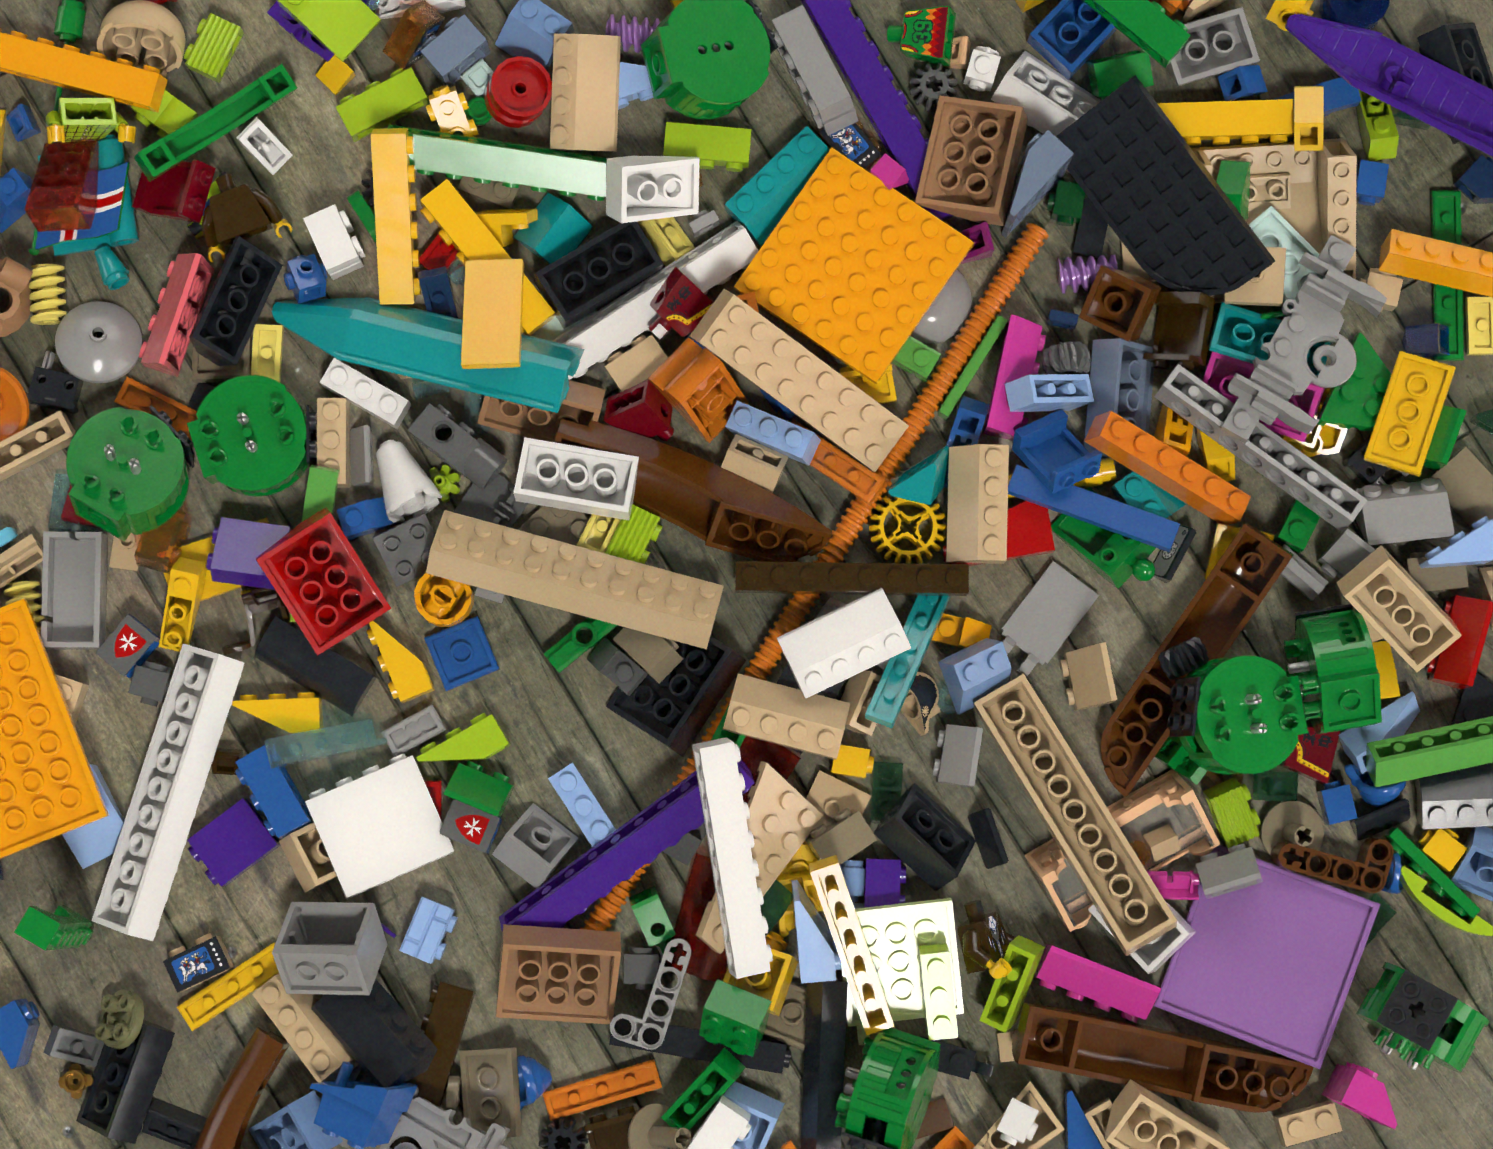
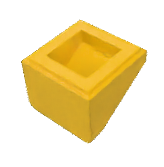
(335, 74)

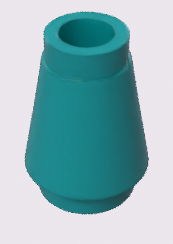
(111, 269)

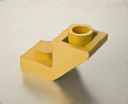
(1216, 457)

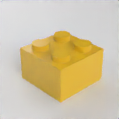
(769, 985)

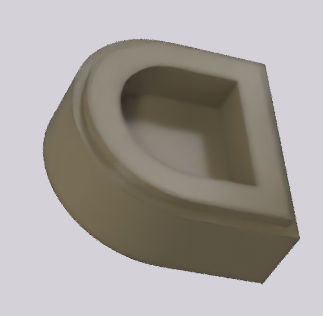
(453, 1091)

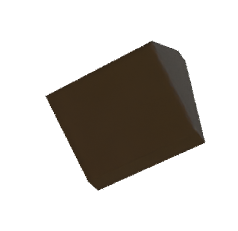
(225, 761)

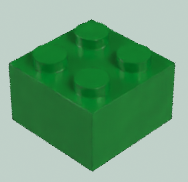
(734, 1018)

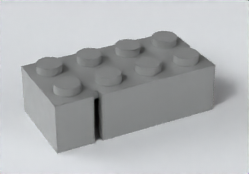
(813, 71)
(74, 590)

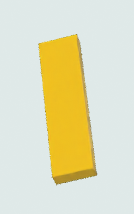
(229, 989)

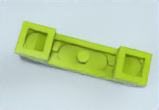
(1414, 885)

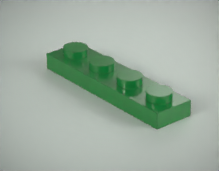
(1440, 883)

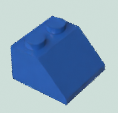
(18, 1031)

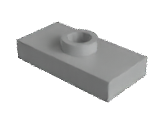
(413, 731)

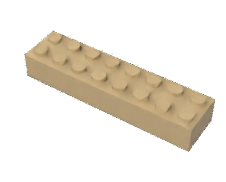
(799, 380)

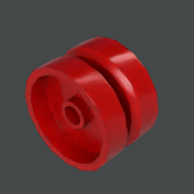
(515, 76)

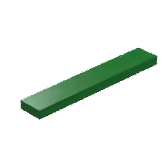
(1447, 301)

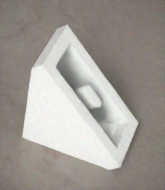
(264, 146)

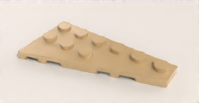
(779, 826)

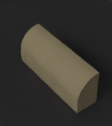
(1467, 486)

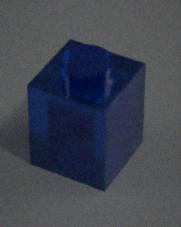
(1427, 340)

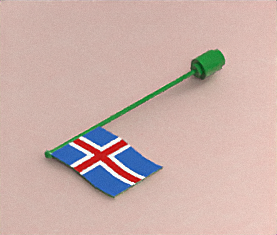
(111, 182)

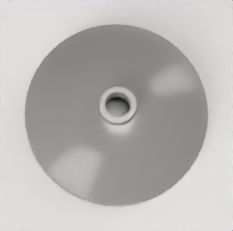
(946, 313)
(103, 357)

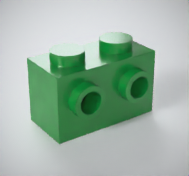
(1112, 71)

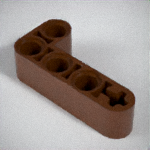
(1329, 864)

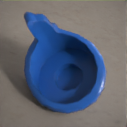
(1378, 796)
(533, 1079)

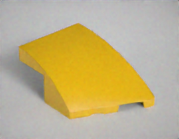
(1322, 439)
(798, 870)

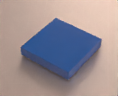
(461, 653)

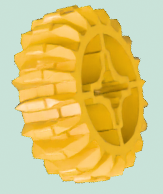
(899, 516)

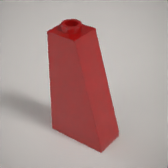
(1027, 532)

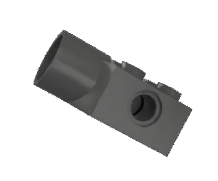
(461, 451)

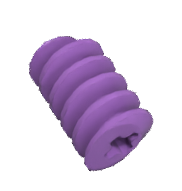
(630, 33)
(1080, 272)

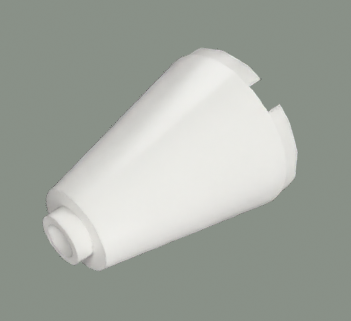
(404, 483)

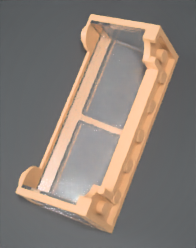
(1146, 809)

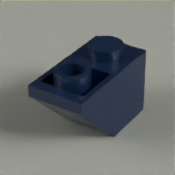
(1478, 181)

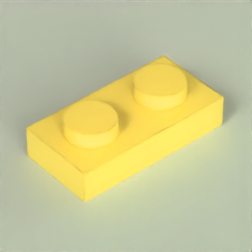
(1479, 325)
(267, 351)

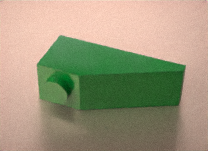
(1297, 526)

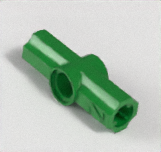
(569, 648)

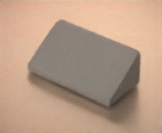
(361, 456)

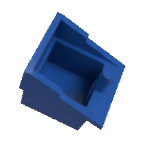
(360, 1109)

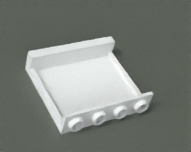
(378, 825)

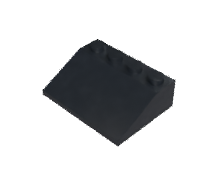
(684, 698)

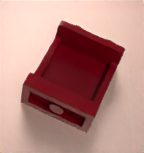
(176, 193)

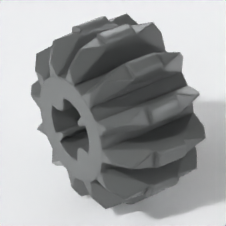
(940, 79)
(1067, 358)

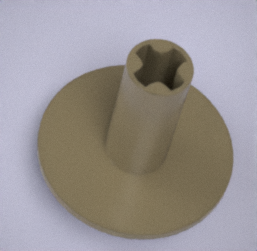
(1288, 819)
(652, 1132)

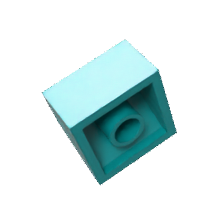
(1145, 495)

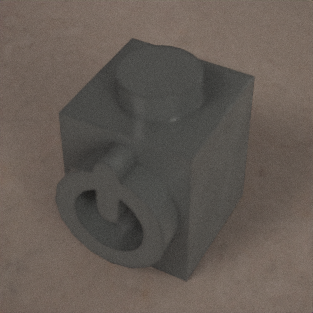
(150, 683)
(641, 967)

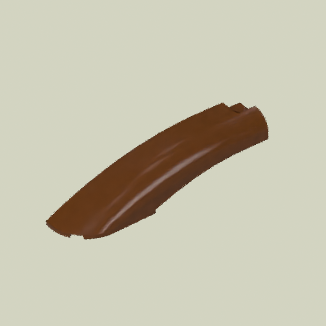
(706, 498)
(1214, 616)
(1156, 1059)
(241, 1091)

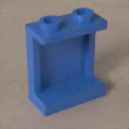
(1054, 452)

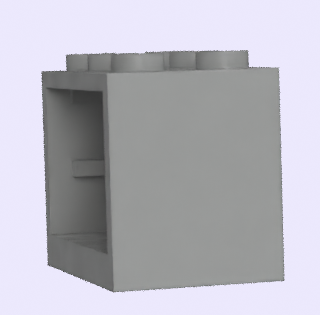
(330, 948)

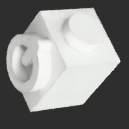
(982, 68)

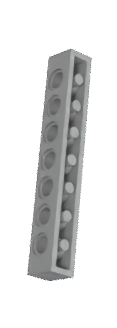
(1263, 450)

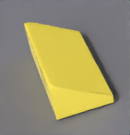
(666, 238)
(598, 533)

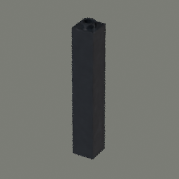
(687, 1043)
(823, 1063)

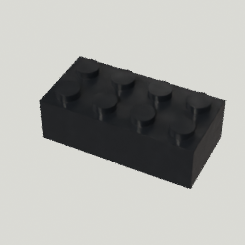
(597, 272)

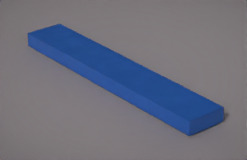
(1096, 510)

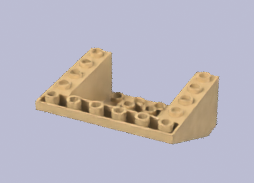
(1305, 187)

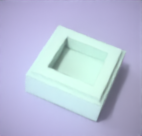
(477, 77)

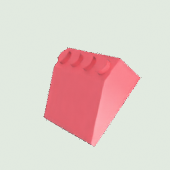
(177, 314)

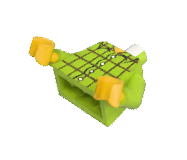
(87, 121)

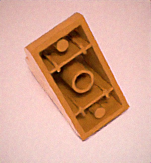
(698, 388)

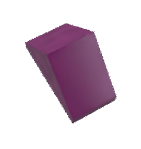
(982, 240)

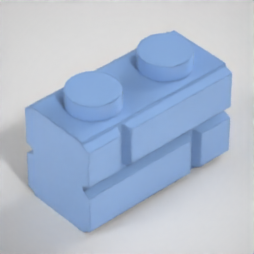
(428, 930)

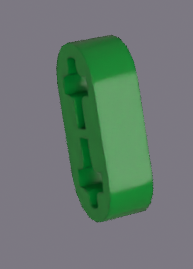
(363, 212)

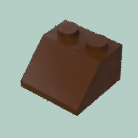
(1119, 302)

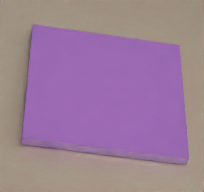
(1270, 962)

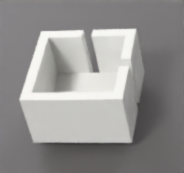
(333, 241)

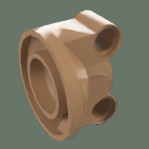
(15, 280)

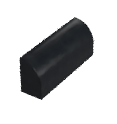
(323, 674)

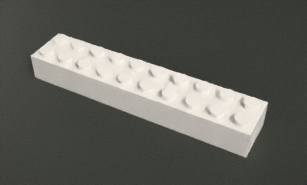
(168, 792)

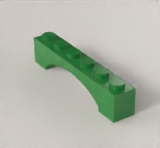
(215, 123)
(55, 931)

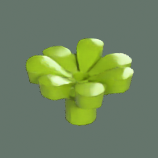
(448, 481)

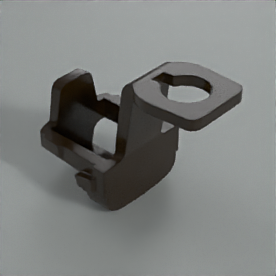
(253, 606)

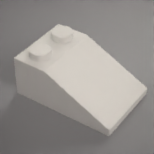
(651, 187)
(1158, 951)

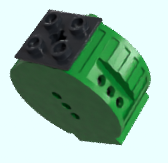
(1421, 1019)

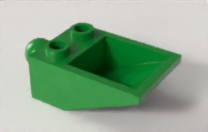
(1105, 551)

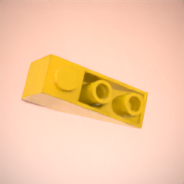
(182, 602)
(406, 671)
(291, 715)

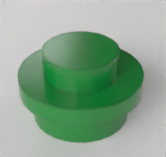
(478, 111)

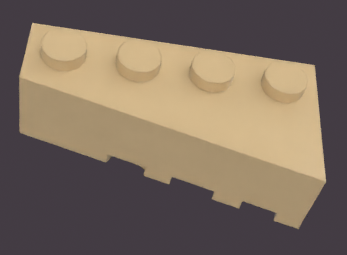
(1048, 1127)

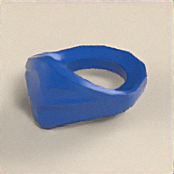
(1393, 883)

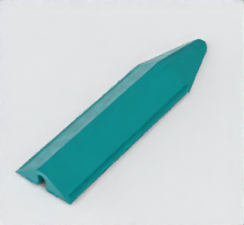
(428, 348)

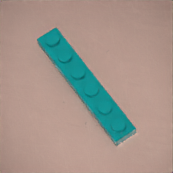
(903, 667)

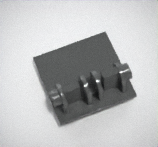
(493, 504)
(406, 548)

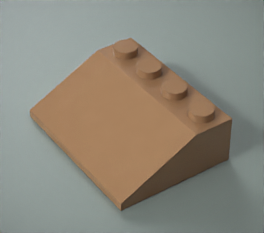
(972, 159)
(558, 974)

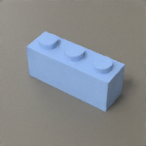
(1049, 392)
(773, 432)
(582, 804)

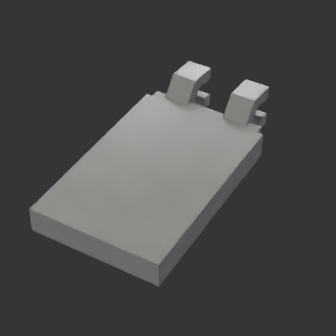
(1047, 616)

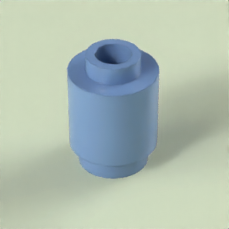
(854, 877)

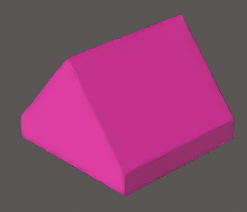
(890, 172)

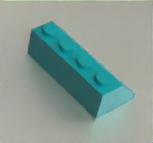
(775, 187)
(1243, 332)

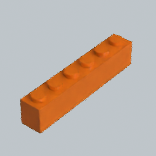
(1167, 468)

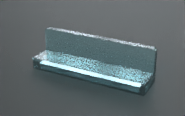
(322, 743)

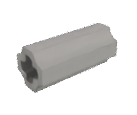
(1303, 576)

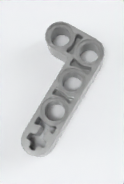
(658, 991)

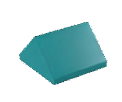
(556, 231)
(923, 480)

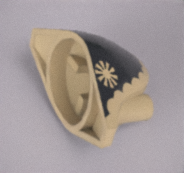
(921, 702)

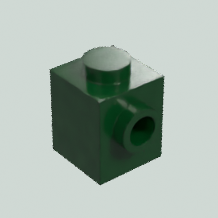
(1066, 203)

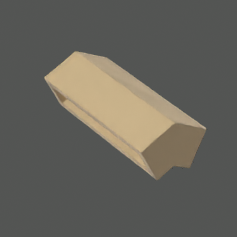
(20, 559)

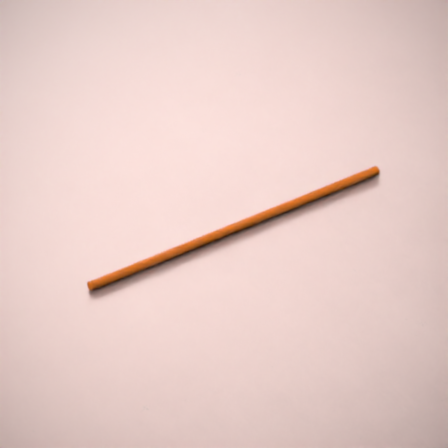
(859, 510)

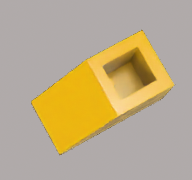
(1308, 118)

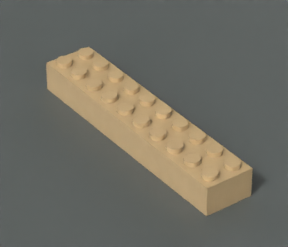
(574, 579)
(1075, 815)

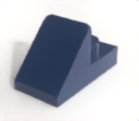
(438, 291)

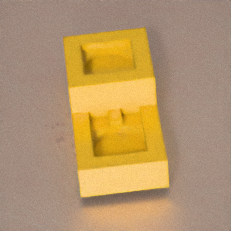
(1385, 664)

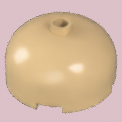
(141, 25)

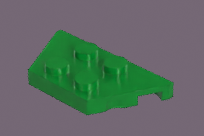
(1361, 396)

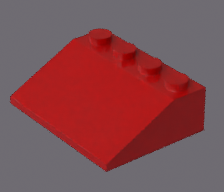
(322, 581)

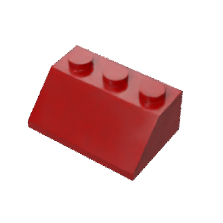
(1460, 660)

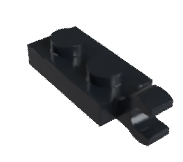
(960, 1061)

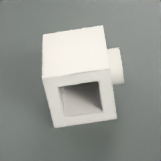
(1018, 1123)

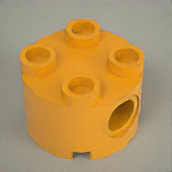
(443, 600)

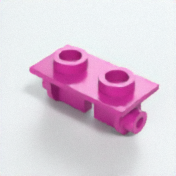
(1176, 887)

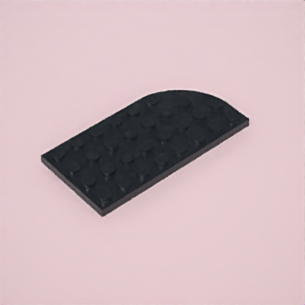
(1161, 196)

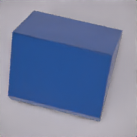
(23, 122)

